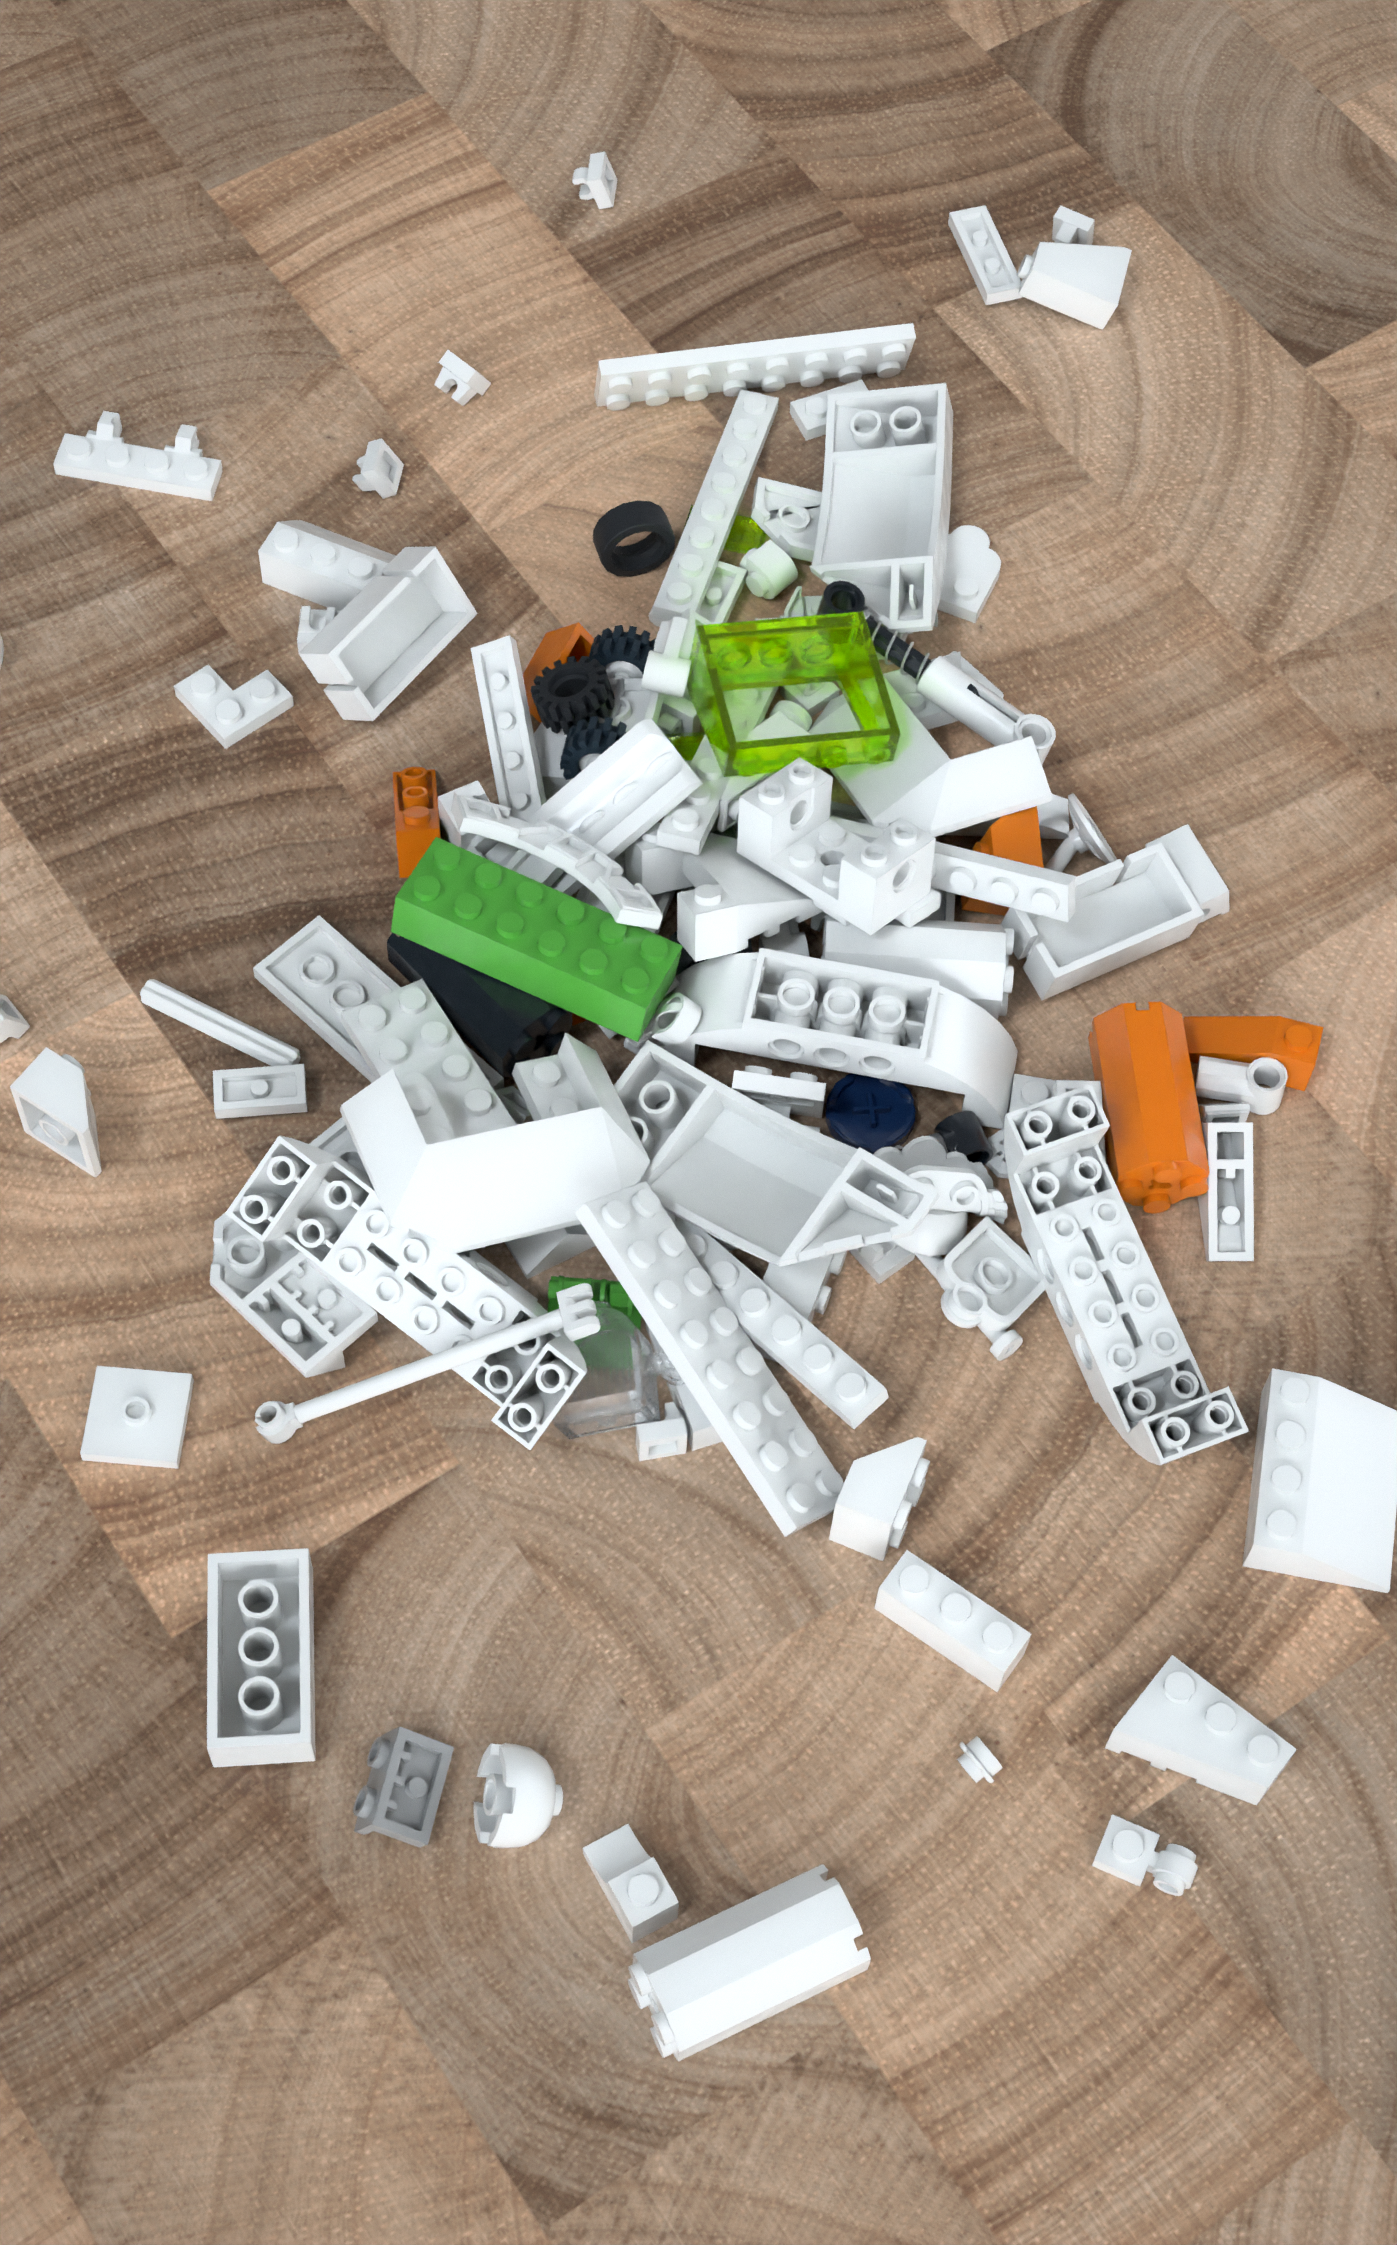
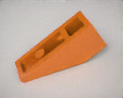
(1254, 1037)

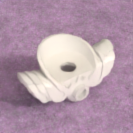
(961, 1189)

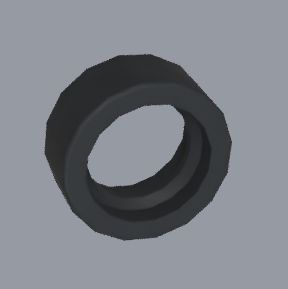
(628, 520)

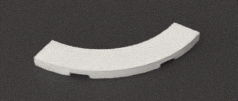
(584, 862)

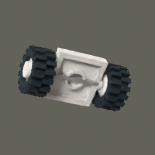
(624, 660)

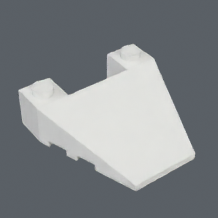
(730, 894)

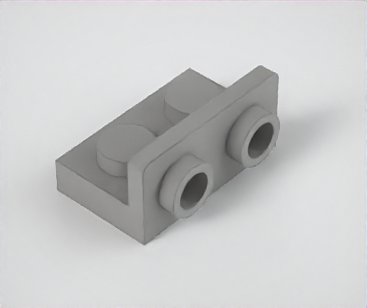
(403, 1786)

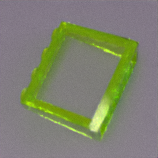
(792, 654)

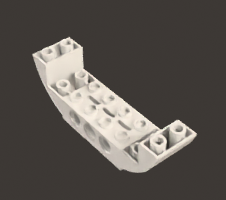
(851, 1023)
(408, 1280)
(1106, 1283)

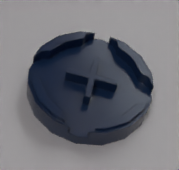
(870, 1112)

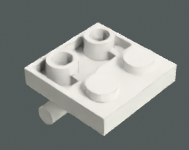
(786, 1096)

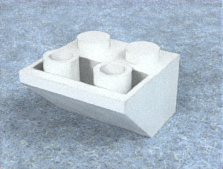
(879, 1498)

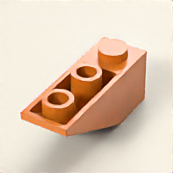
(414, 815)

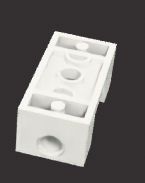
(791, 835)

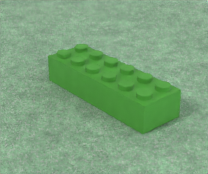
(535, 938)

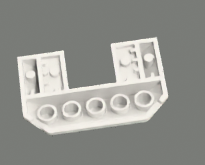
(922, 779)
(503, 1179)
(285, 1292)

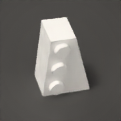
(1202, 1734)

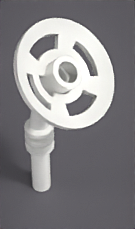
(1081, 838)

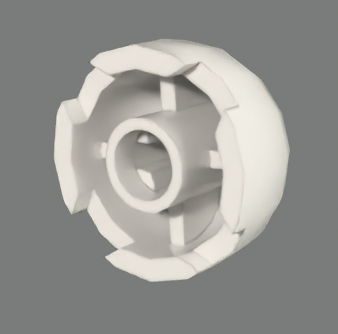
(516, 1798)

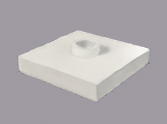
(137, 1417)

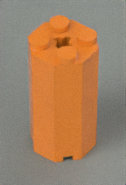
(1151, 1105)

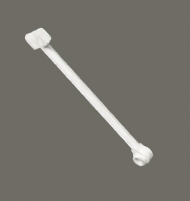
(574, 1315)

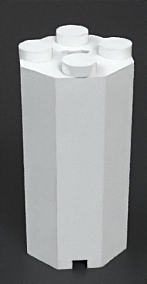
(960, 955)
(747, 1963)

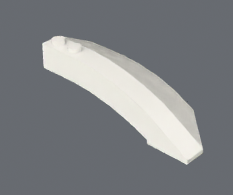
(888, 500)
(758, 1173)

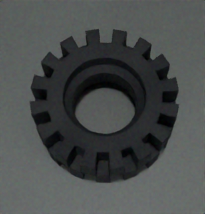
(572, 693)

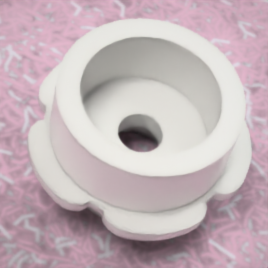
(978, 1760)

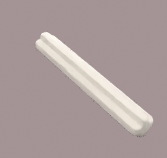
(218, 1024)

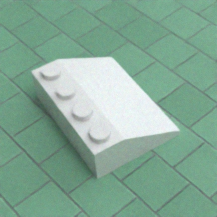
(1323, 1484)

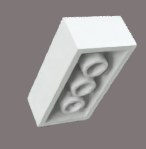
(260, 1658)

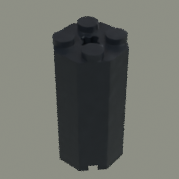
(488, 1013)

